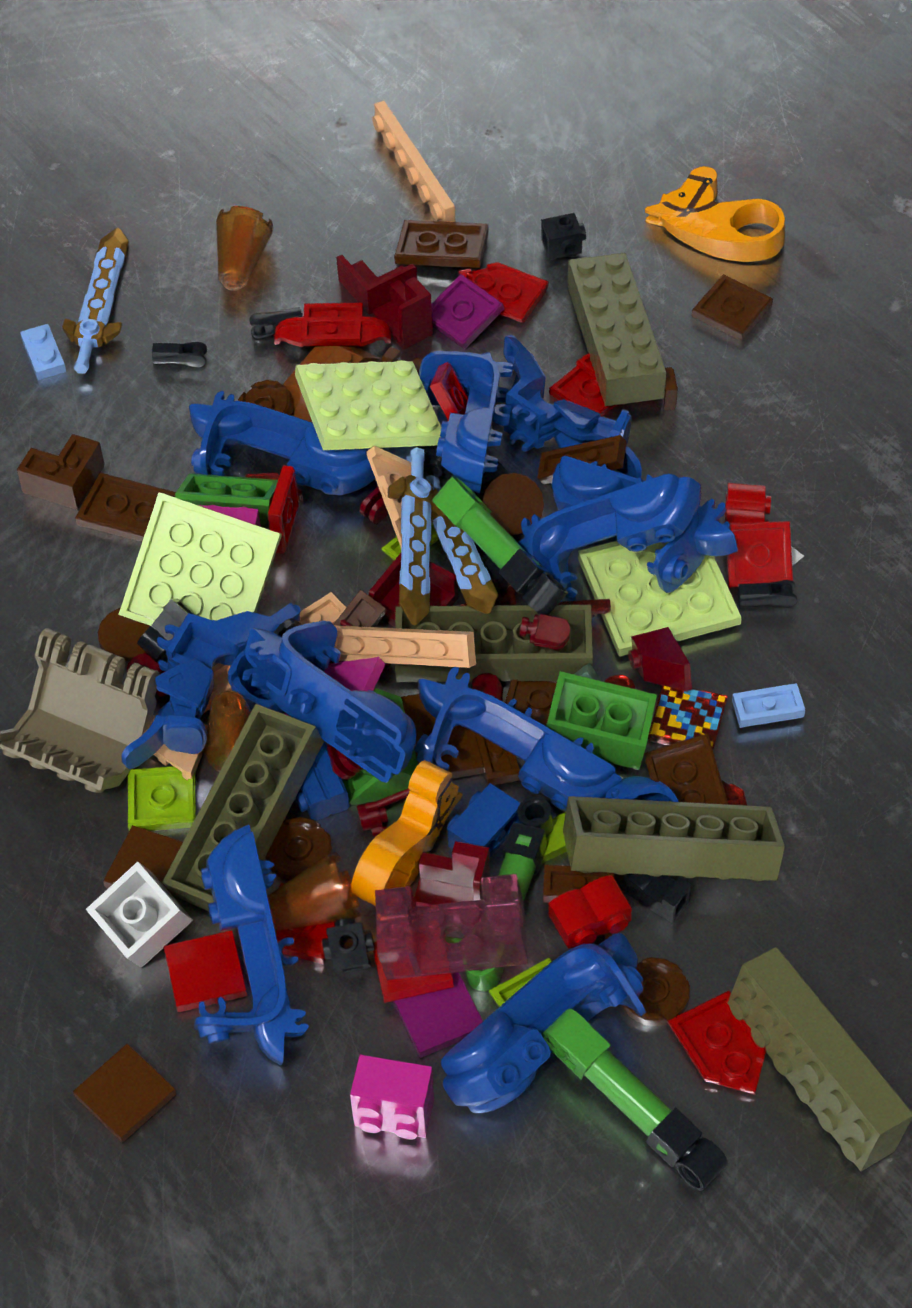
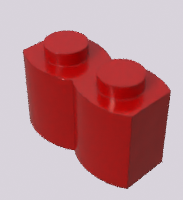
(746, 503)
(590, 912)

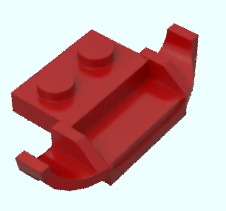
(332, 326)

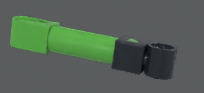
(515, 564)
(522, 856)
(667, 1130)

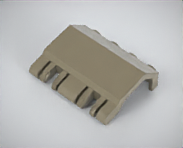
(82, 713)

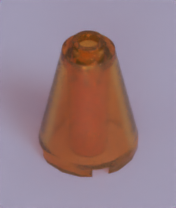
(240, 243)
(225, 723)
(314, 897)

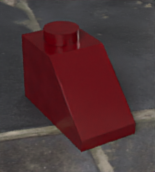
(660, 659)

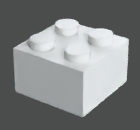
(139, 914)

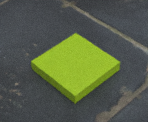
(161, 799)

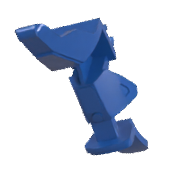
(569, 423)
(191, 679)

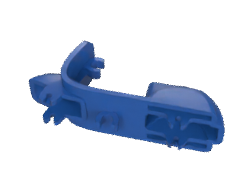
(245, 423)
(467, 437)
(636, 514)
(678, 559)
(356, 723)
(551, 761)
(241, 902)
(507, 1048)

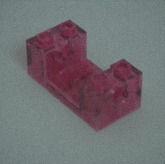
(414, 937)

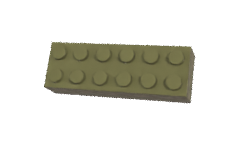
(616, 329)
(500, 647)
(252, 790)
(672, 838)
(819, 1059)

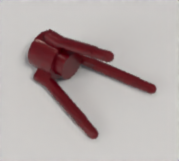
(374, 813)

